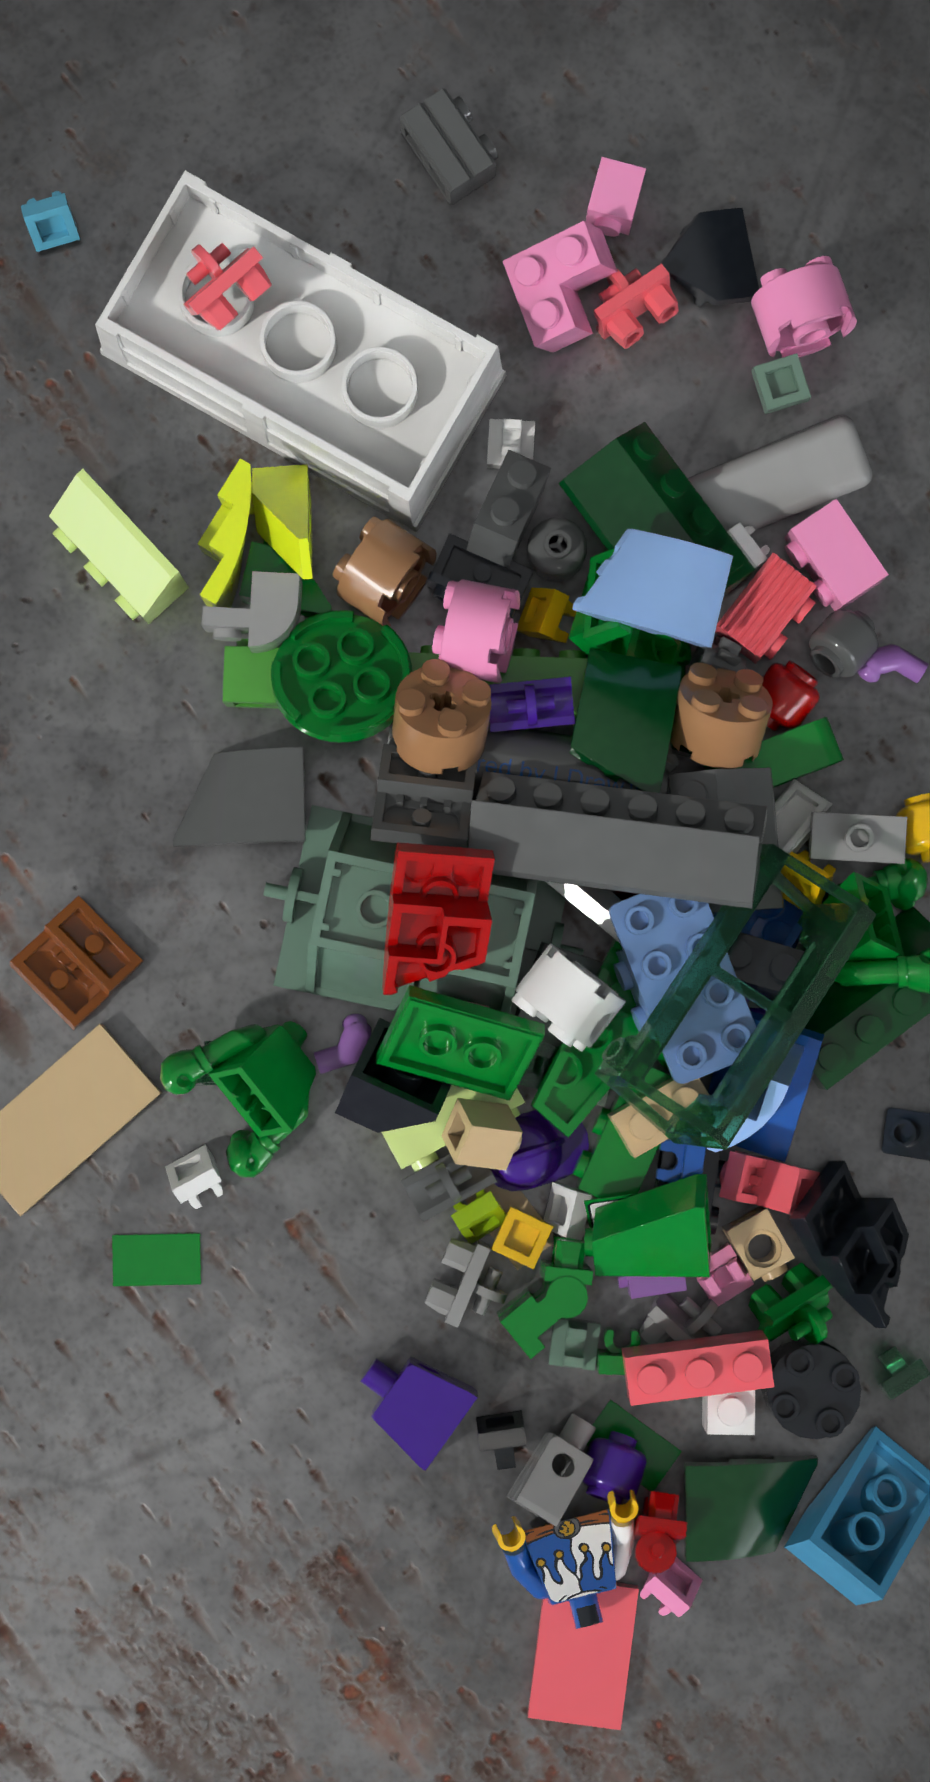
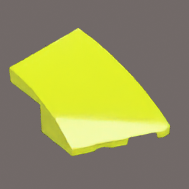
(226, 537)

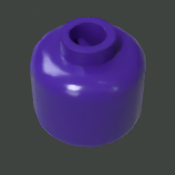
(614, 1467)

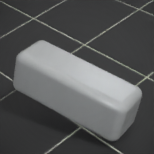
(787, 475)

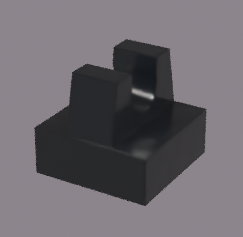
(501, 1434)

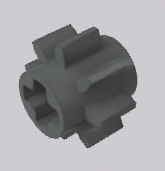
(721, 655)

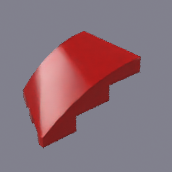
(436, 913)

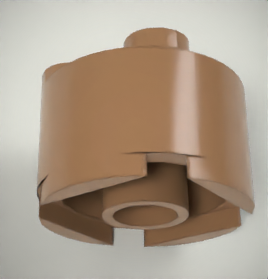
(383, 571)
(721, 715)
(441, 718)

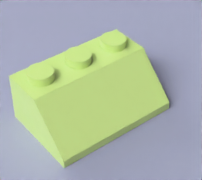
(116, 549)

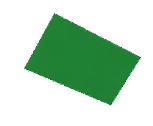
(156, 1259)
(658, 1451)

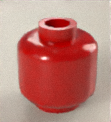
(791, 693)

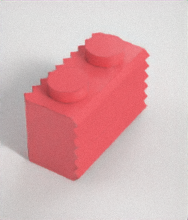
(766, 608)

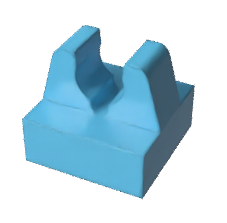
(50, 221)

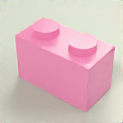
(834, 556)

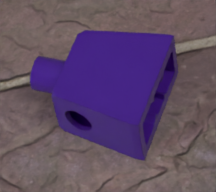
(418, 1406)

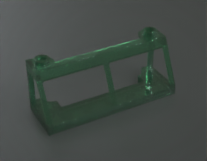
(829, 939)

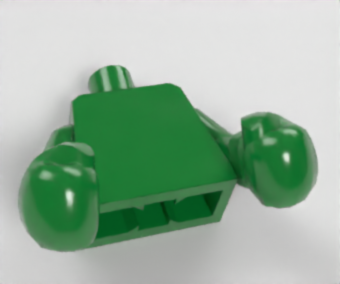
(880, 952)
(262, 1078)

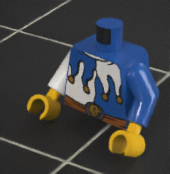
(573, 1558)

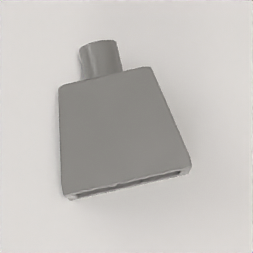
(542, 1489)

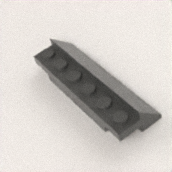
(619, 838)

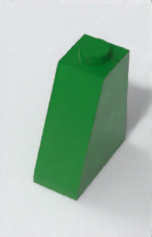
(654, 1232)

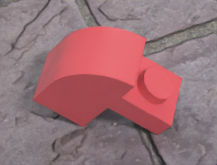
(764, 1182)

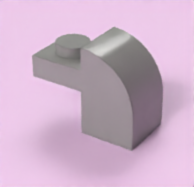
(271, 616)

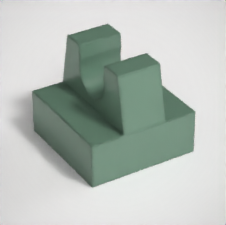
(781, 383)
(574, 1343)

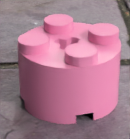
(802, 308)
(477, 629)

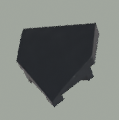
(714, 258)

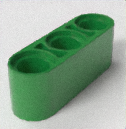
(797, 752)

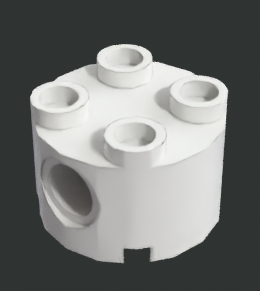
(568, 997)

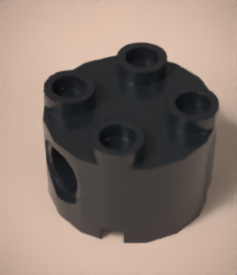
(812, 1389)

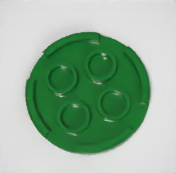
(339, 676)

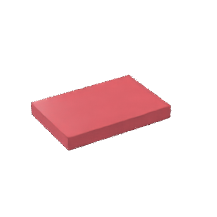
(584, 1670)

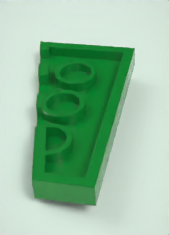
(570, 1083)

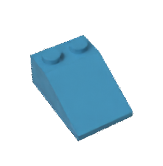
(865, 1519)

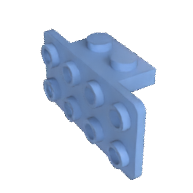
(655, 943)

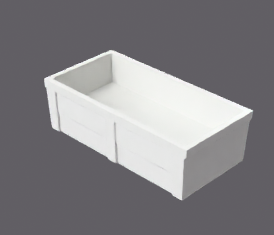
(312, 366)

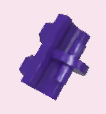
(531, 704)

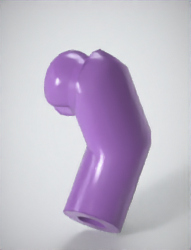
(890, 659)
(349, 1047)

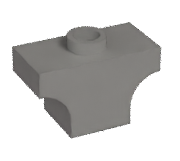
(857, 837)

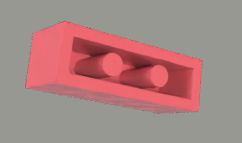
(697, 1367)

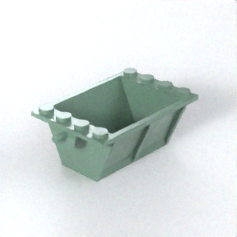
(340, 917)

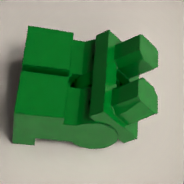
(560, 1296)

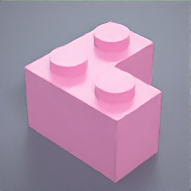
(548, 283)

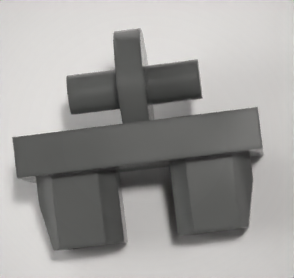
(444, 1185)

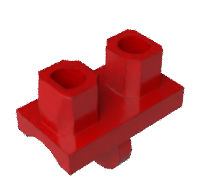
(658, 1532)

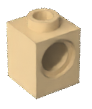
(748, 1226)

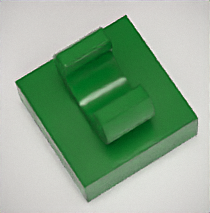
(610, 1360)

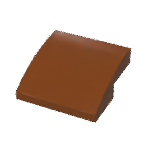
(76, 962)

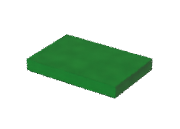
(460, 1043)

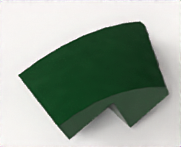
(626, 717)
(741, 1505)

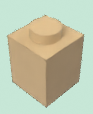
(482, 1134)

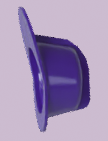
(543, 1154)

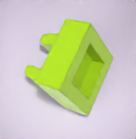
(479, 1216)

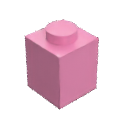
(615, 196)

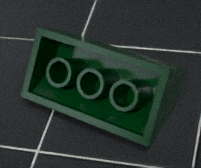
(643, 489)
(868, 1017)

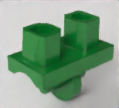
(800, 1313)

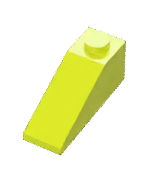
(285, 513)

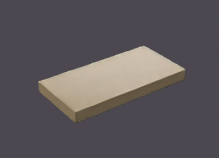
(68, 1116)

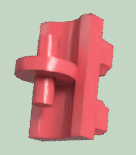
(243, 271)
(629, 298)

